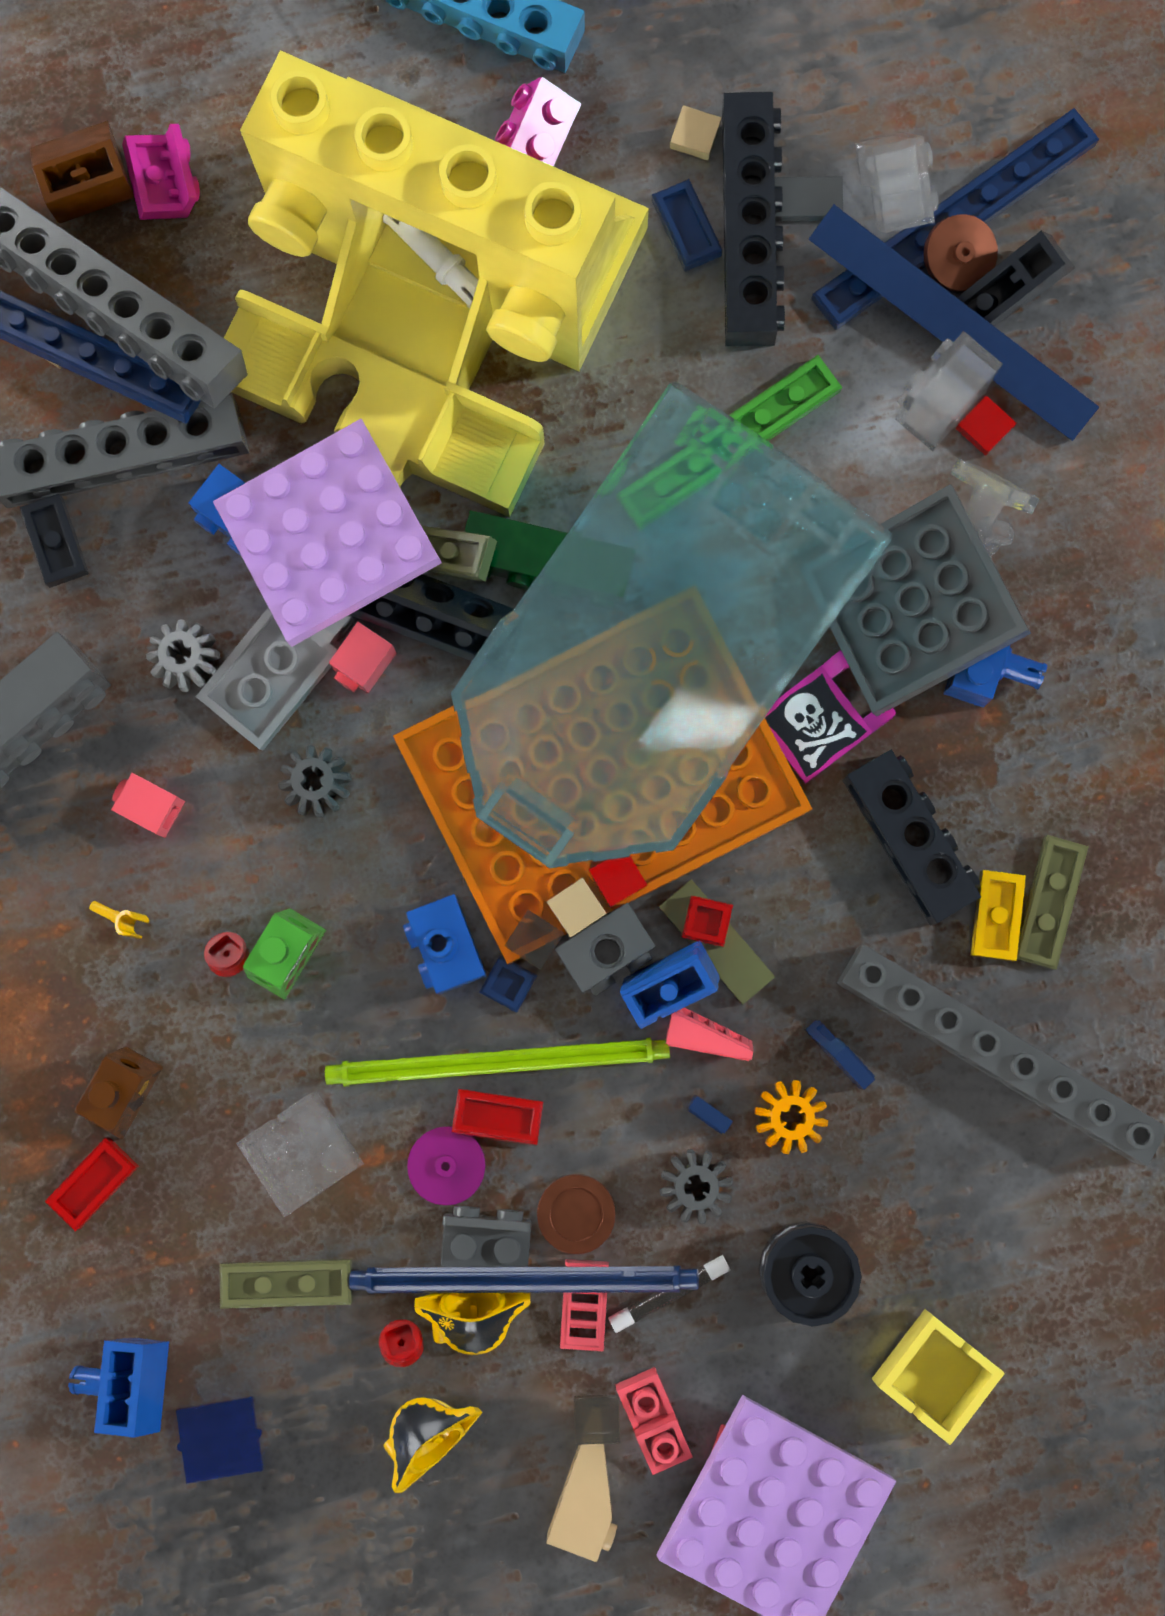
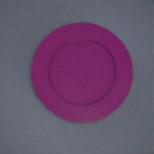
(446, 1166)

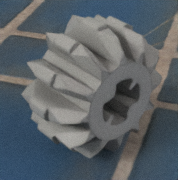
(171, 644)

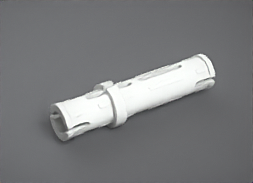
(449, 268)

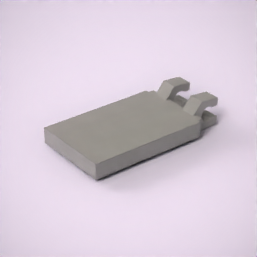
(268, 678)

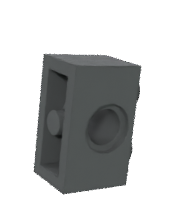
(620, 927)

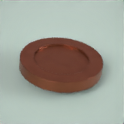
(960, 252)
(576, 1214)

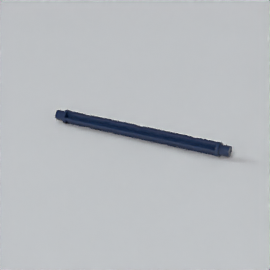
(525, 1279)

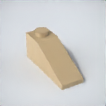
(584, 1507)

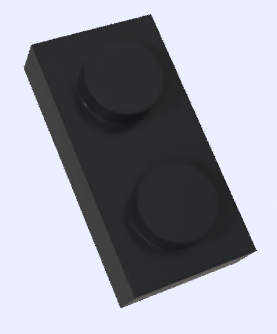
(54, 540)

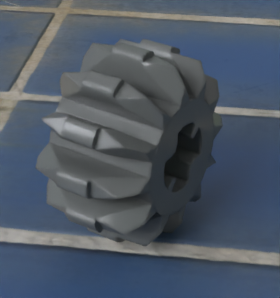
(299, 781)
(705, 1175)

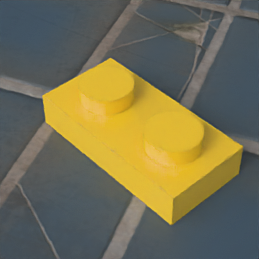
(998, 915)

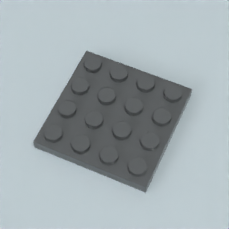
(926, 605)

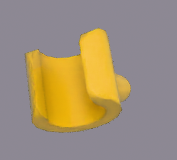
(123, 920)

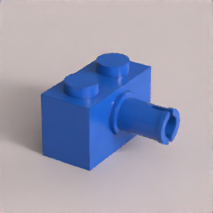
(979, 681)
(444, 944)
(127, 1386)

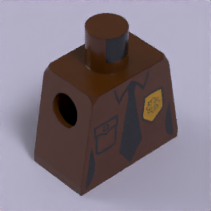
(118, 1090)

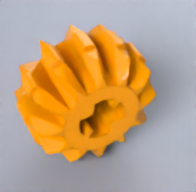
(798, 1129)

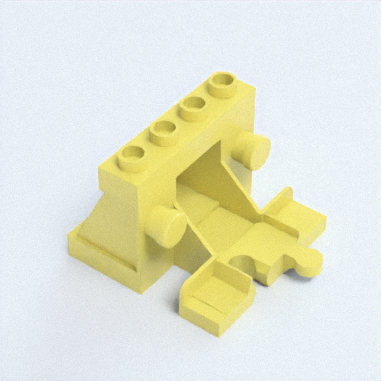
(530, 233)

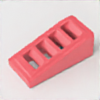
(703, 1035)
(567, 1322)

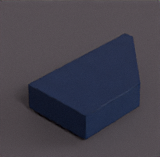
(841, 1055)

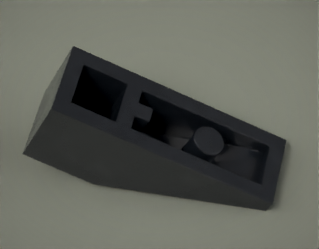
(1018, 279)

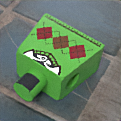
(283, 951)

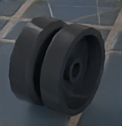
(815, 1299)

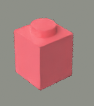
(361, 659)
(146, 804)

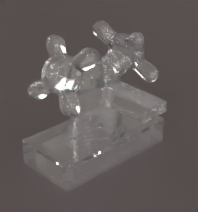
(987, 501)

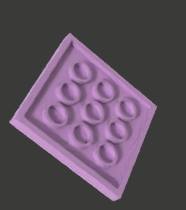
(326, 532)
(775, 1515)

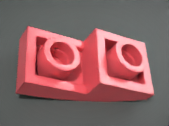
(653, 1421)

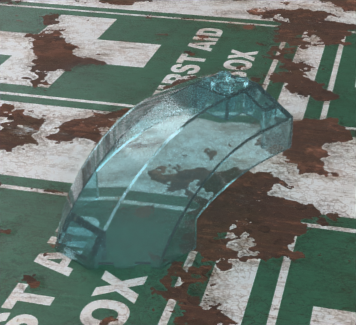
(656, 638)

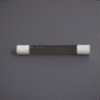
(661, 1299)

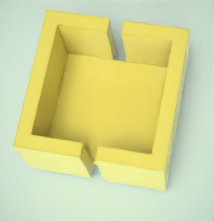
(939, 1375)

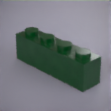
(520, 547)

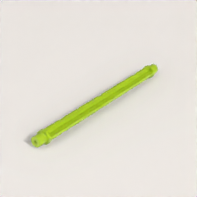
(497, 1062)

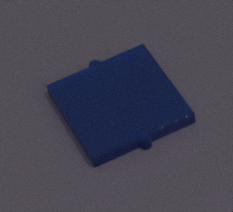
(219, 1439)

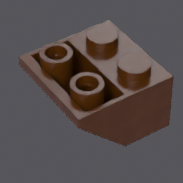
(81, 172)

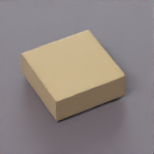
(695, 132)
(576, 908)

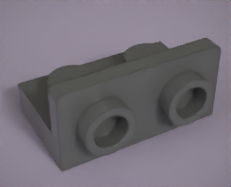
(484, 1239)

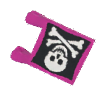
(818, 722)

